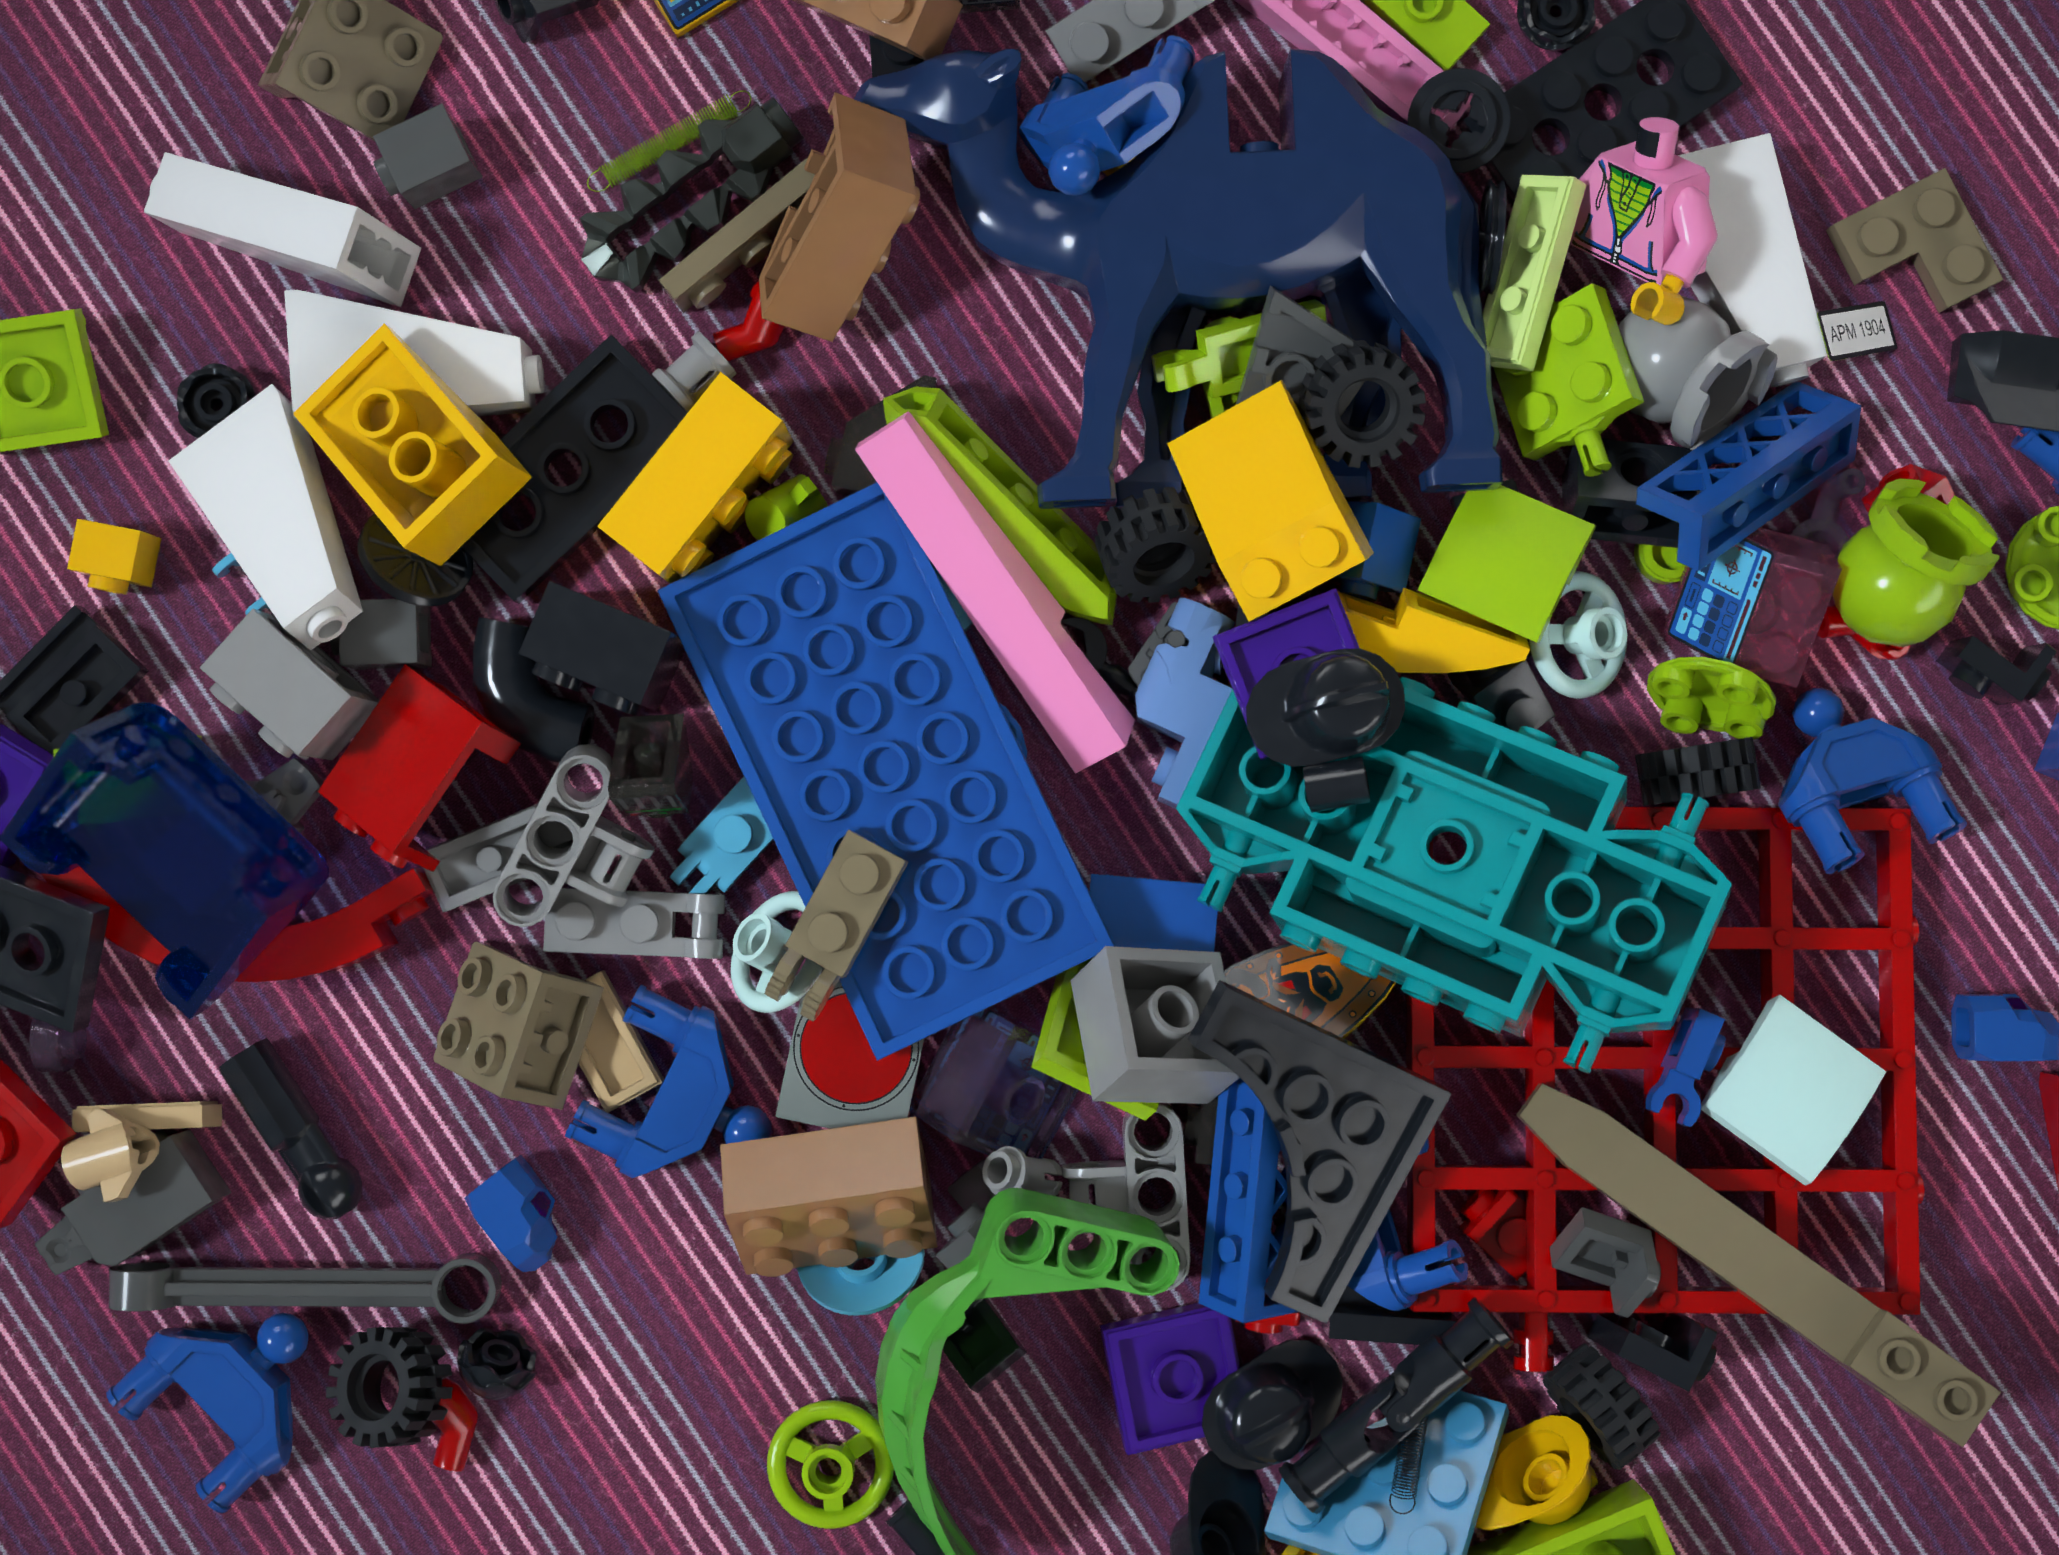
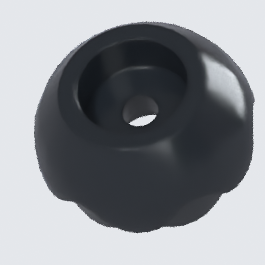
(1556, 32)
(204, 387)
(496, 1363)

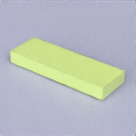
(1530, 268)

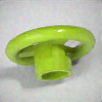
(819, 1485)

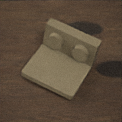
(352, 61)
(516, 1027)

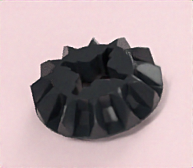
(1488, 108)

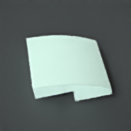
(1792, 1090)

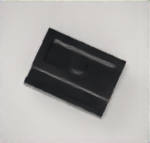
(68, 680)

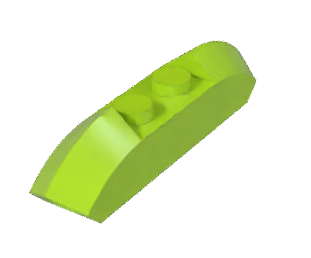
(1044, 537)

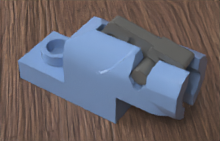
(1178, 688)

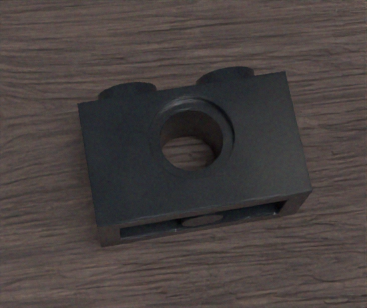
(1612, 496)

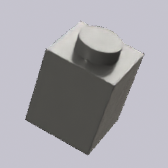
(425, 157)
(386, 636)

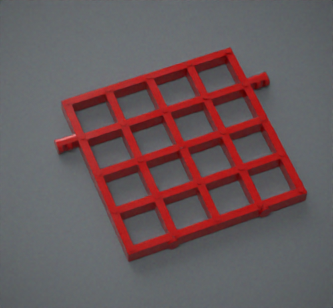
(1776, 940)

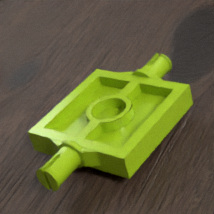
(1576, 383)

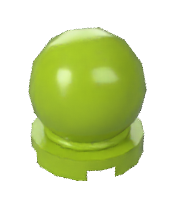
(1911, 565)

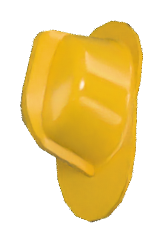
(1539, 1475)

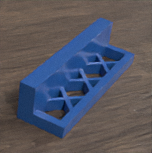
(1770, 472)
(1240, 1210)

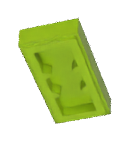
(1435, 27)

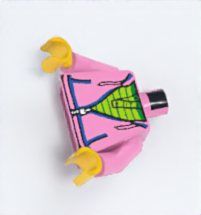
(1648, 218)

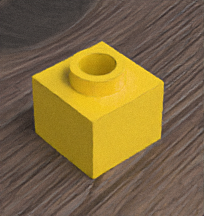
(113, 556)

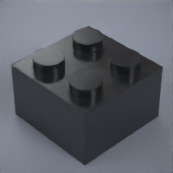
(600, 645)

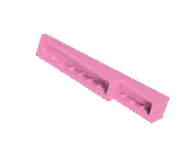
(1361, 42)
(998, 593)

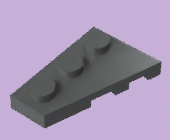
(1287, 347)

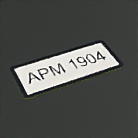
(1856, 330)

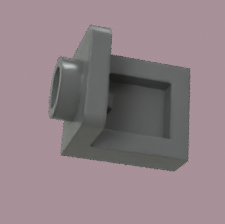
(1611, 1255)

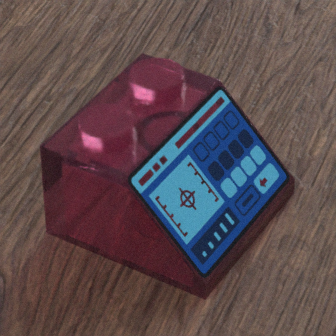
(1757, 604)

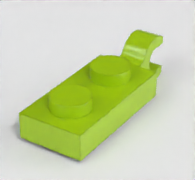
(1219, 358)

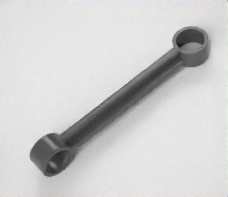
(164, 1285)

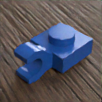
(1692, 1050)

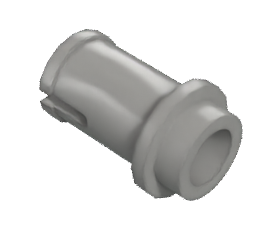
(1013, 1169)

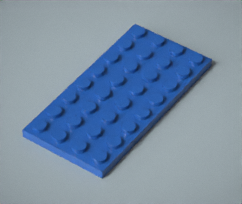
(875, 718)

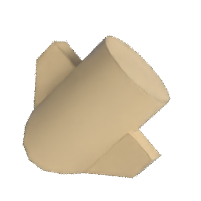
(109, 1155)

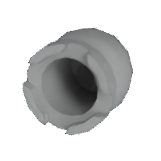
(1696, 371)

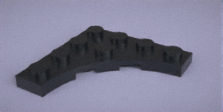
(1344, 1133)

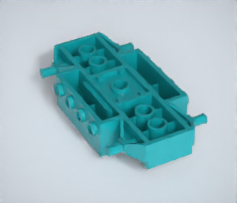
(1532, 900)

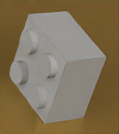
(294, 691)
(1137, 1022)

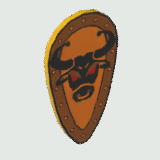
(1310, 986)

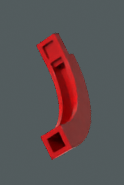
(298, 949)

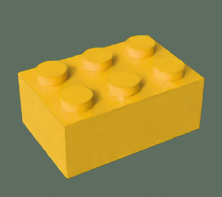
(700, 481)

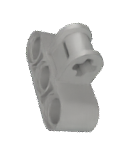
(583, 861)
(1119, 1182)

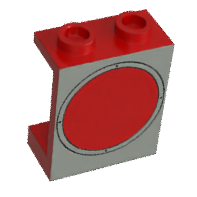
(835, 1075)

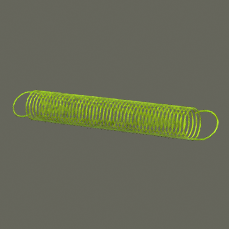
(637, 160)

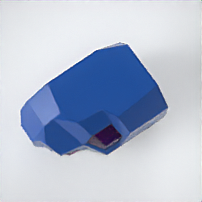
(2002, 1029)
(516, 1214)

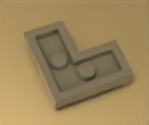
(1930, 229)

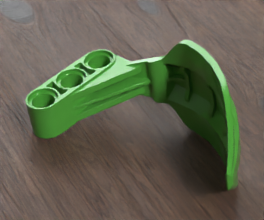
(1000, 1268)

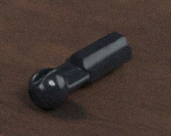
(290, 1125)

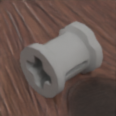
(693, 372)

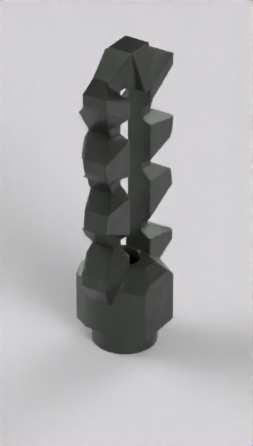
(752, 143)

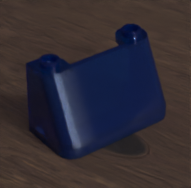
(172, 844)

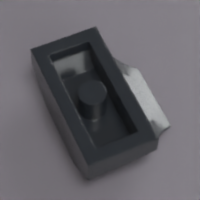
(2007, 377)

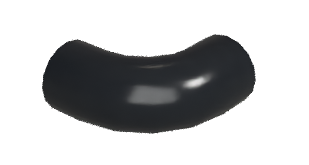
(518, 701)

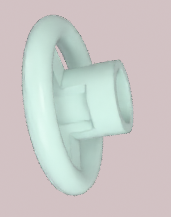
(1592, 635)
(761, 944)

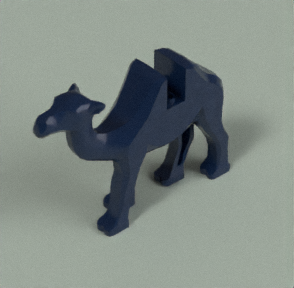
(1194, 230)

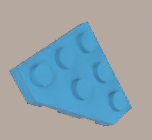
(1451, 1489)

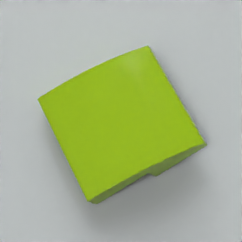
(1507, 559)

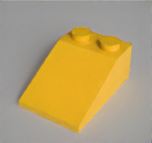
(411, 447)
(1268, 501)

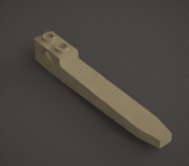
(1762, 1266)

